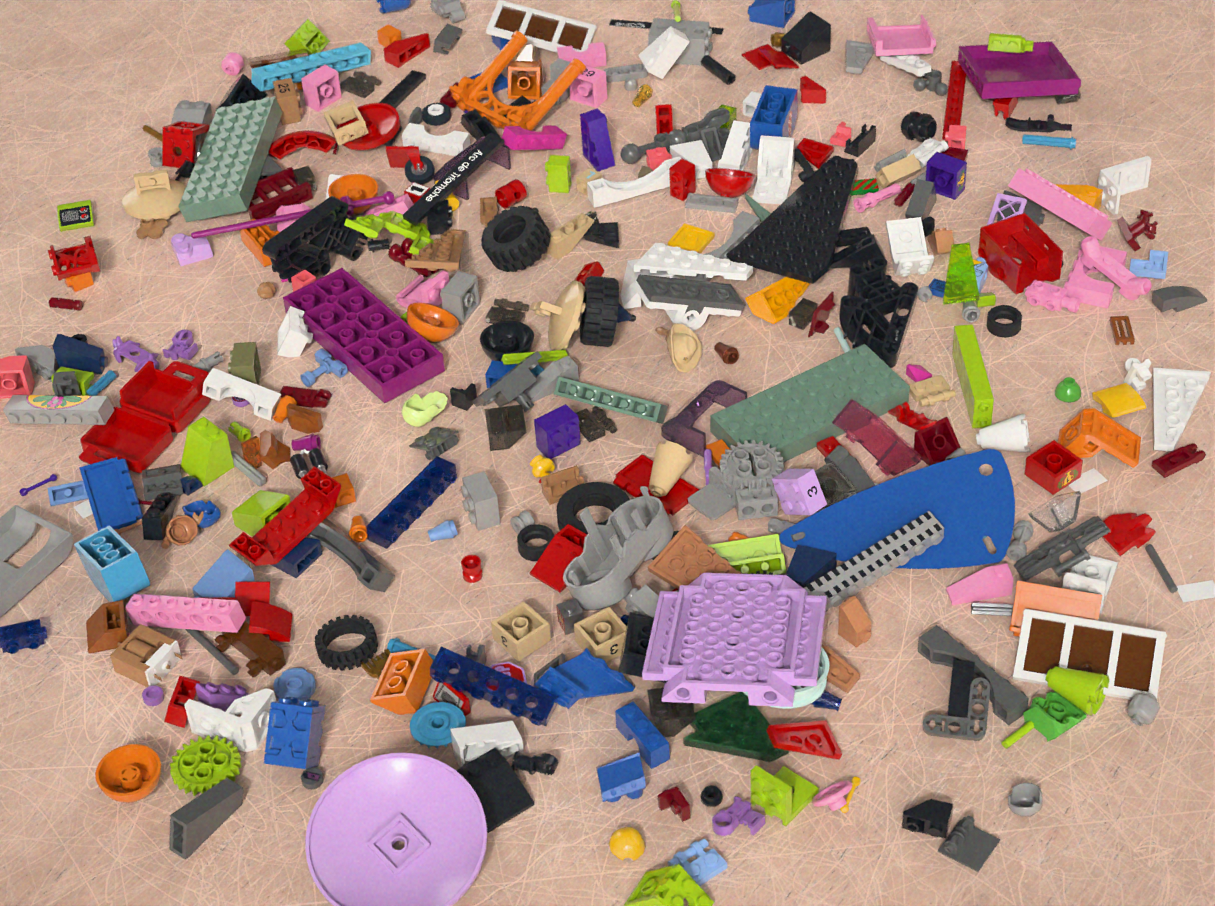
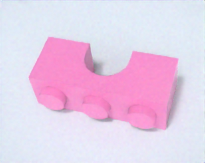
(593, 57)

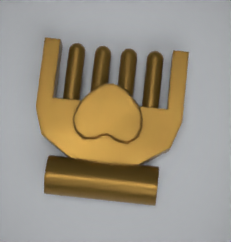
(376, 671)

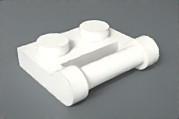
(928, 149)

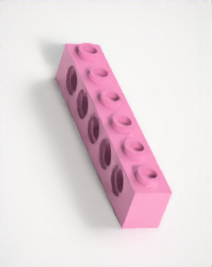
(185, 613)

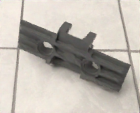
(1089, 530)

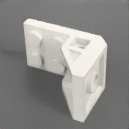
(774, 169)
(244, 731)

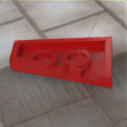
(805, 737)

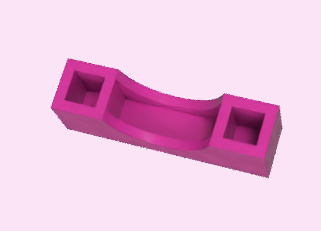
(521, 139)

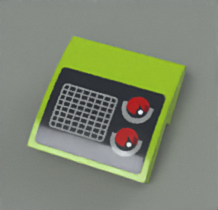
(75, 215)

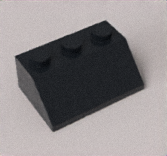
(241, 92)

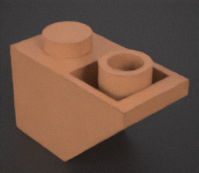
(941, 241)

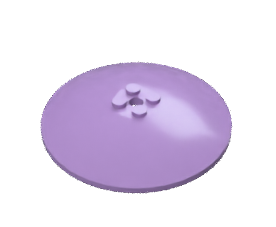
(389, 802)

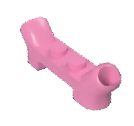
(1096, 257)

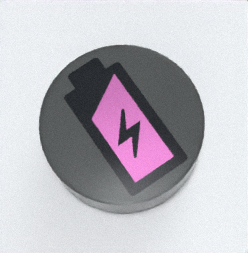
(312, 778)

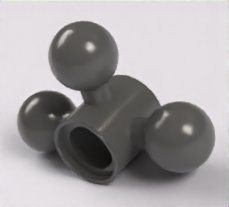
(933, 83)

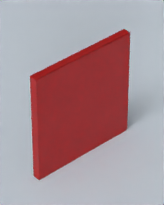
(756, 58)
(778, 59)

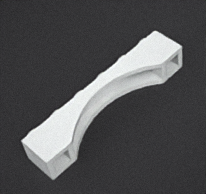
(605, 192)

